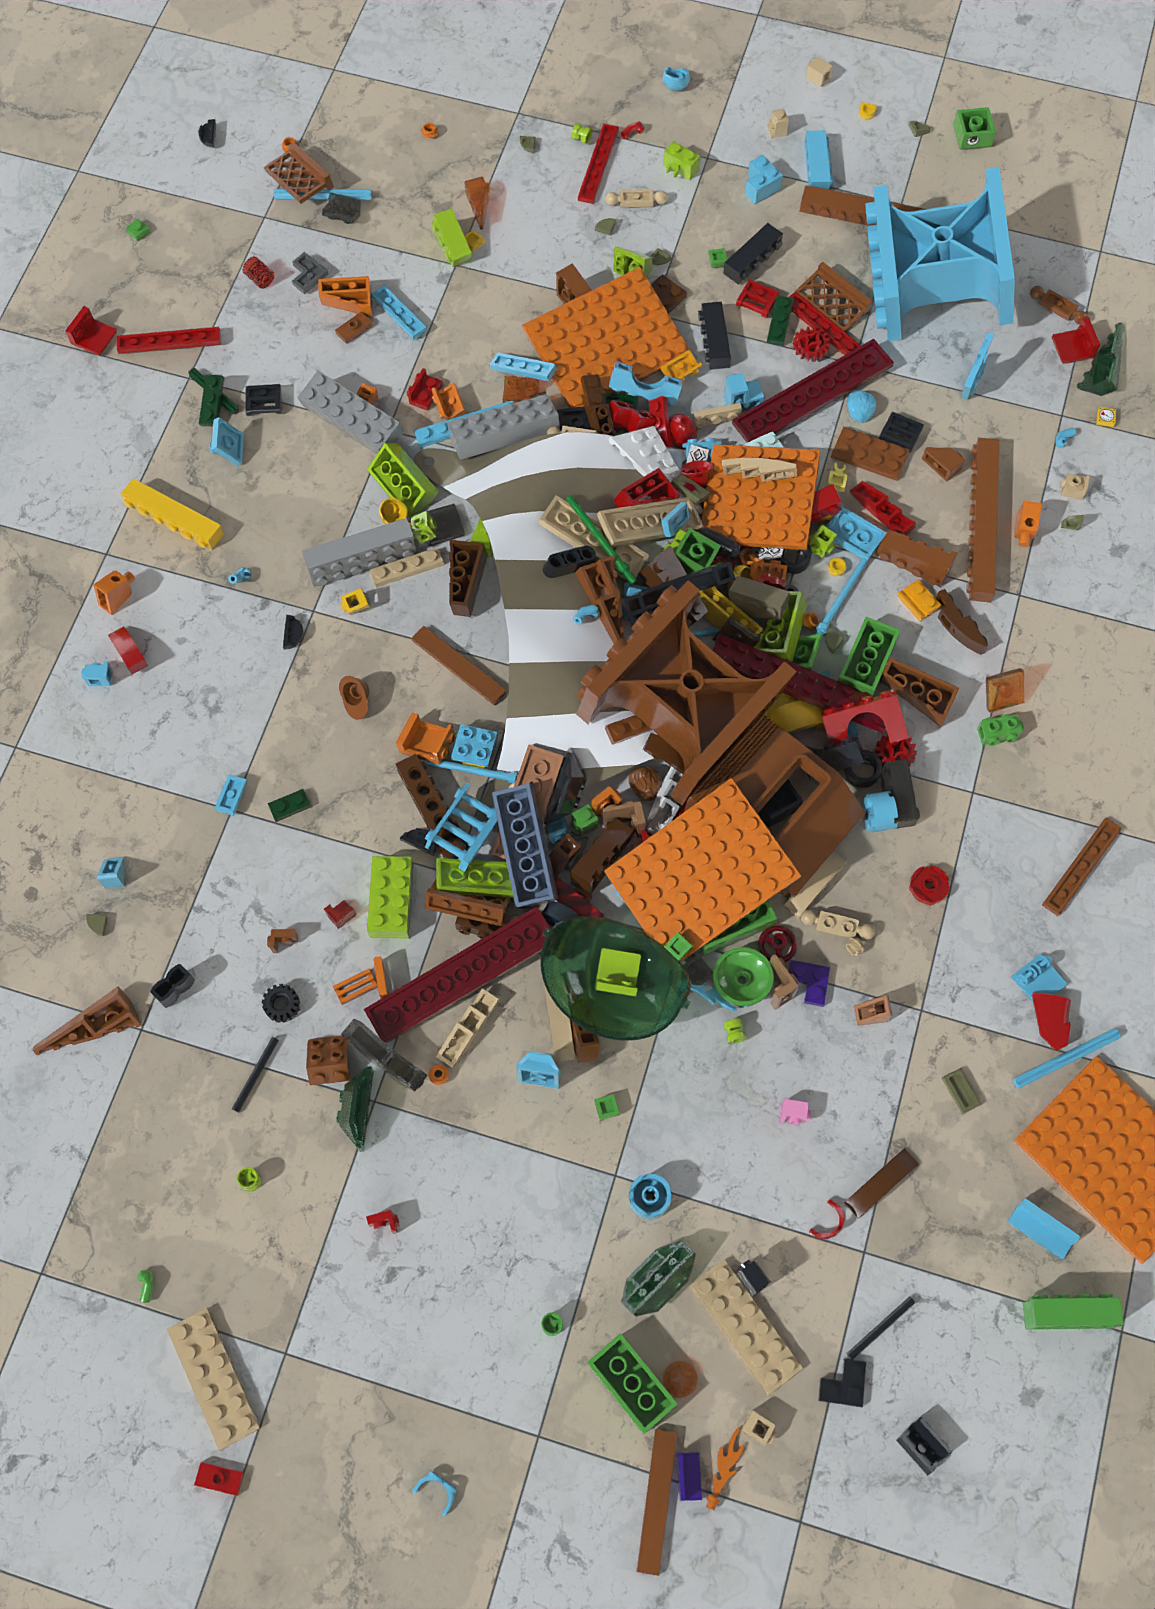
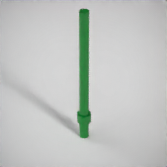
(622, 566)

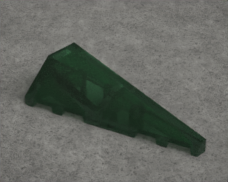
(1105, 367)

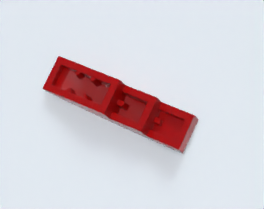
(880, 507)

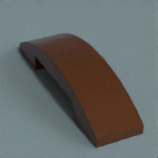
(660, 749)
(563, 853)
(881, 1183)

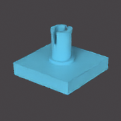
(227, 441)

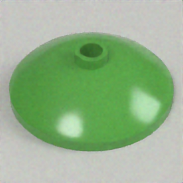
(745, 964)

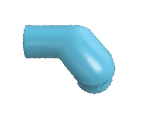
(1061, 438)
(240, 575)
(591, 610)

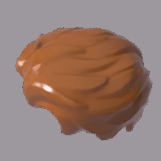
(645, 782)

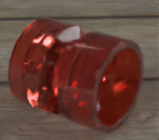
(258, 272)

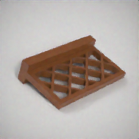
(308, 167)
(841, 286)
(470, 907)

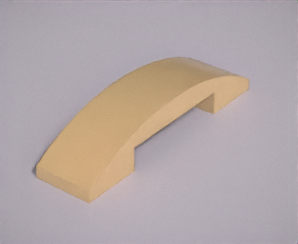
(815, 884)

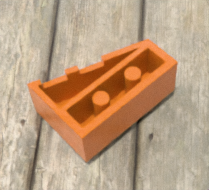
(347, 294)

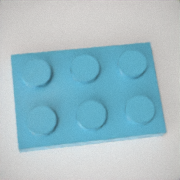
(856, 533)

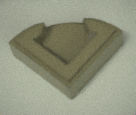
(918, 129)
(528, 143)
(605, 226)
(660, 257)
(1072, 522)
(833, 640)
(97, 923)

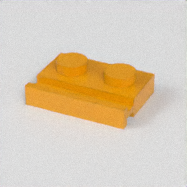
(919, 600)

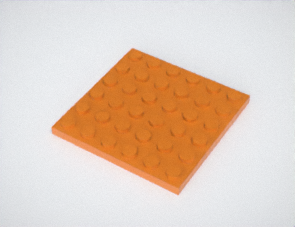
(762, 512)

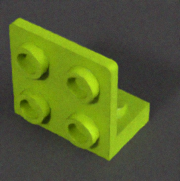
(618, 972)

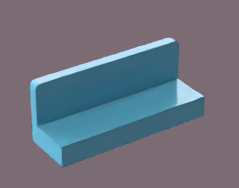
(1043, 1228)

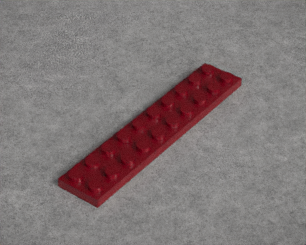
(814, 392)
(804, 685)
(458, 976)

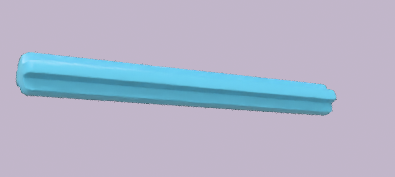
(360, 194)
(1066, 1058)

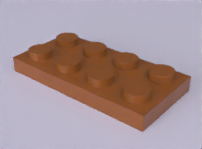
(870, 453)

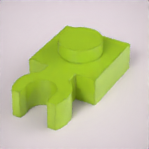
(678, 538)

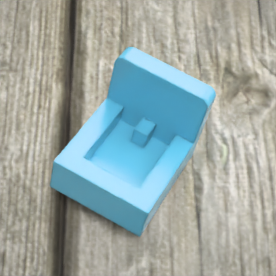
(557, 830)

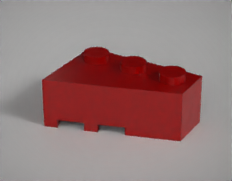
(648, 489)

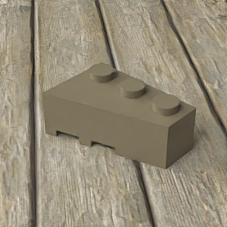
(758, 599)

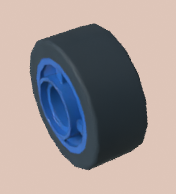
(556, 912)

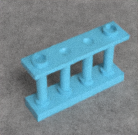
(474, 842)

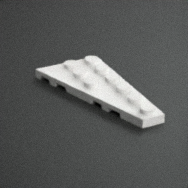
(648, 453)

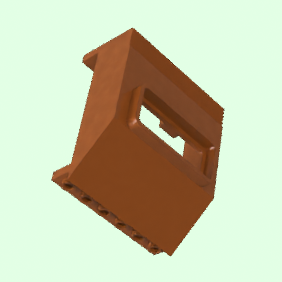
(760, 766)

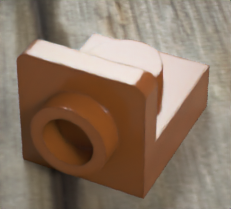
(284, 936)

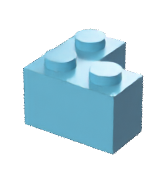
(763, 179)
(739, 391)

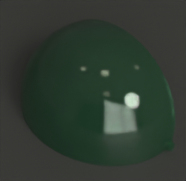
(570, 974)

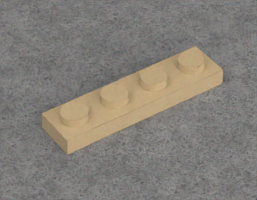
(406, 567)

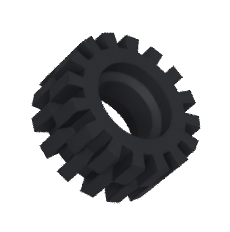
(289, 1011)

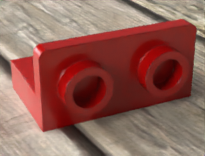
(421, 392)

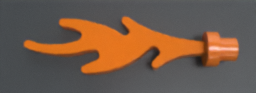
(723, 1465)

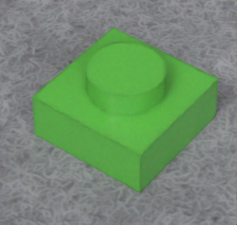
(137, 229)
(717, 257)
(678, 946)
(606, 1107)

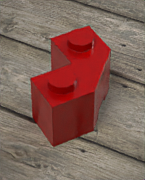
(628, 418)

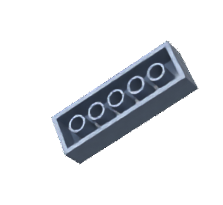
(525, 846)

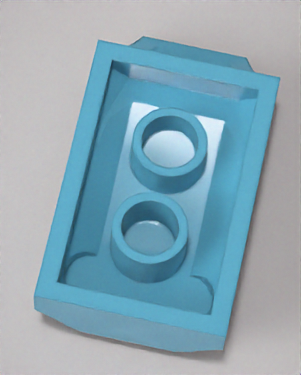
(538, 1070)

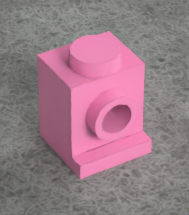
(794, 1111)

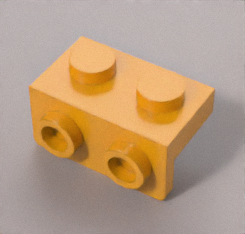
(681, 366)

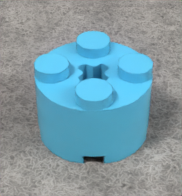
(879, 811)
(650, 1184)

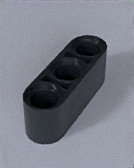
(568, 561)

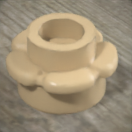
(855, 946)

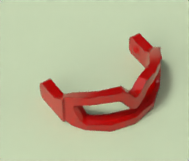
(841, 1221)

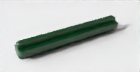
(199, 378)

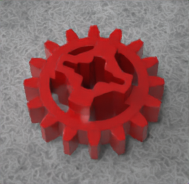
(811, 344)
(885, 748)

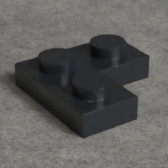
(849, 1390)

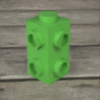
(1000, 729)

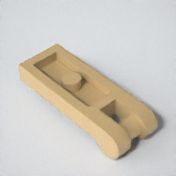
(717, 415)

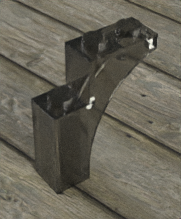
(383, 1055)

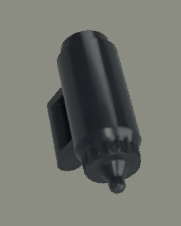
(728, 546)

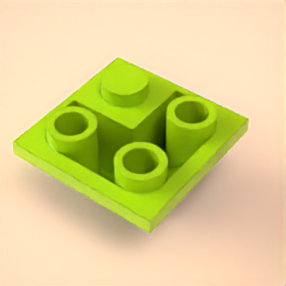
(629, 260)

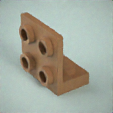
(630, 811)
(787, 981)

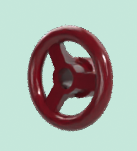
(778, 937)

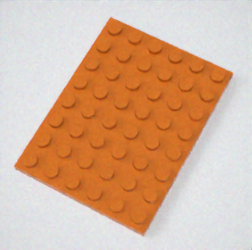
(606, 325)
(703, 870)
(1102, 1153)

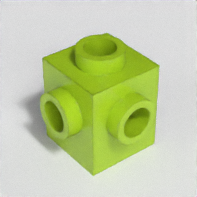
(423, 527)
(822, 541)

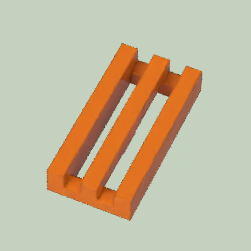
(380, 976)
(370, 978)

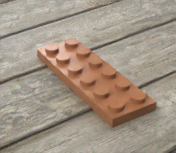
(541, 770)

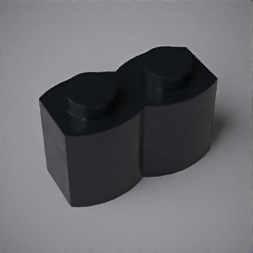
(169, 988)
(752, 1277)

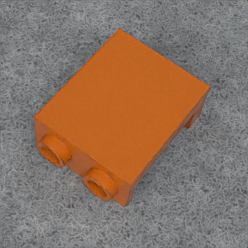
(425, 739)

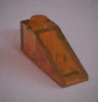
(478, 197)

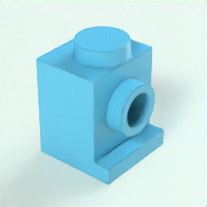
(97, 674)

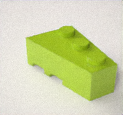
(451, 237)

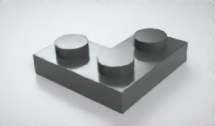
(310, 274)

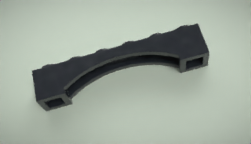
(702, 579)

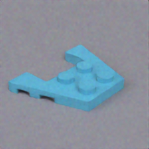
(977, 368)

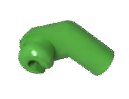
(147, 1288)

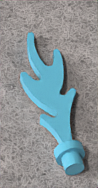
(712, 996)

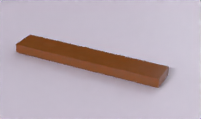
(459, 665)
(1081, 866)
(656, 1502)

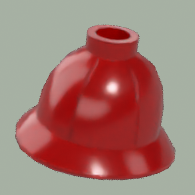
(682, 429)
(698, 472)

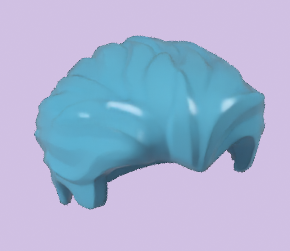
(676, 79)
(861, 405)

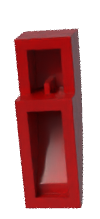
(128, 650)

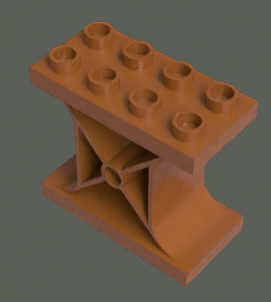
(680, 688)

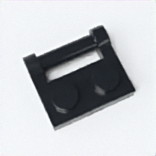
(263, 394)
(904, 427)

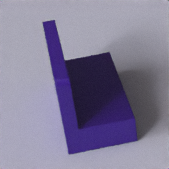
(689, 1476)

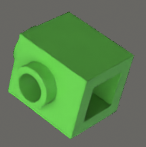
(584, 820)

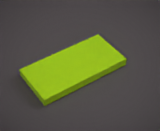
(479, 879)

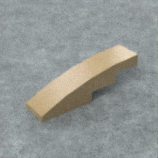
(765, 468)
(468, 1028)
(560, 1031)

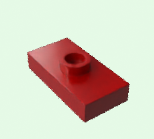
(219, 1478)

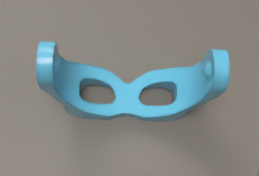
(450, 1489)

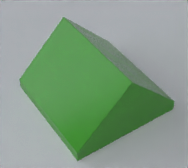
(807, 650)

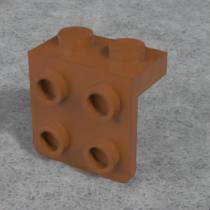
(327, 1060)

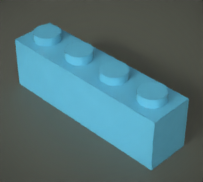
(818, 159)

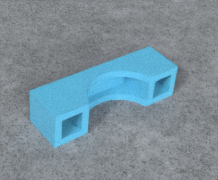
(624, 380)

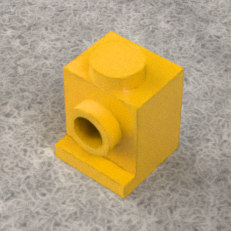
(348, 598)

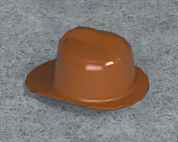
(354, 696)

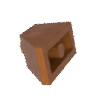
(943, 461)

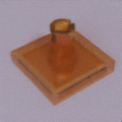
(1005, 690)

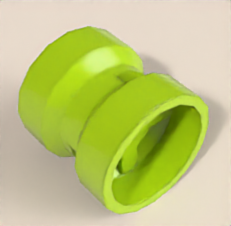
(581, 133)
(735, 1031)
(247, 1176)

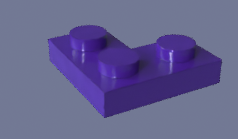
(816, 979)

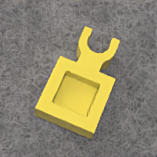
(837, 478)

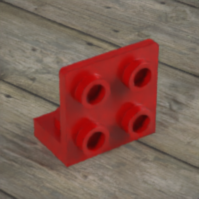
(89, 333)
(1078, 343)

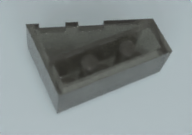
(897, 779)

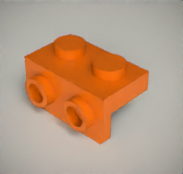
(449, 402)

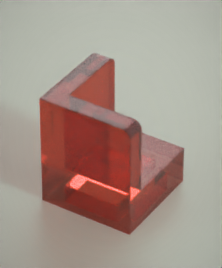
(340, 914)

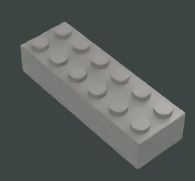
(349, 413)
(502, 426)
(359, 552)

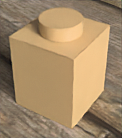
(819, 71)

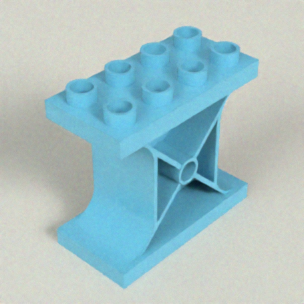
(940, 255)

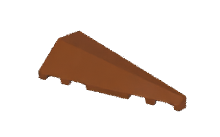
(601, 588)
(105, 1016)

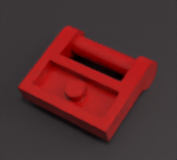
(759, 294)

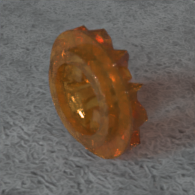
(688, 1385)

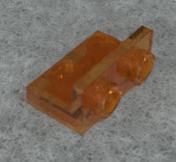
(519, 388)

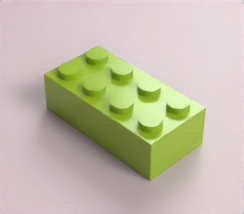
(390, 897)

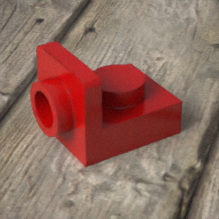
(380, 1219)

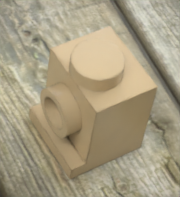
(778, 123)
(1074, 486)
(768, 1428)

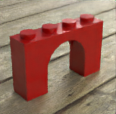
(885, 706)

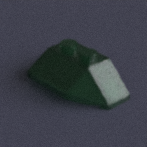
(355, 1107)
(658, 1279)

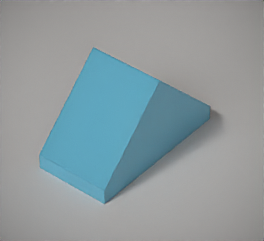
(112, 873)

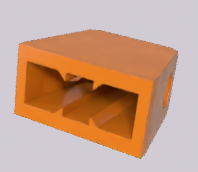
(1027, 522)
(113, 590)

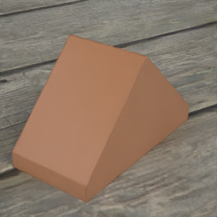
(873, 1011)

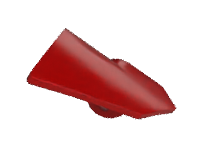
(1052, 1018)

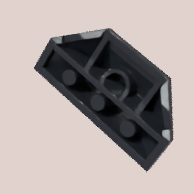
(567, 789)

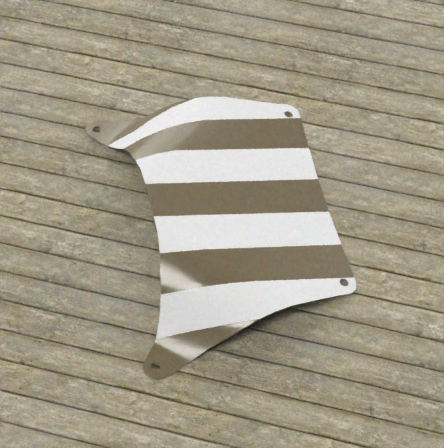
(545, 644)

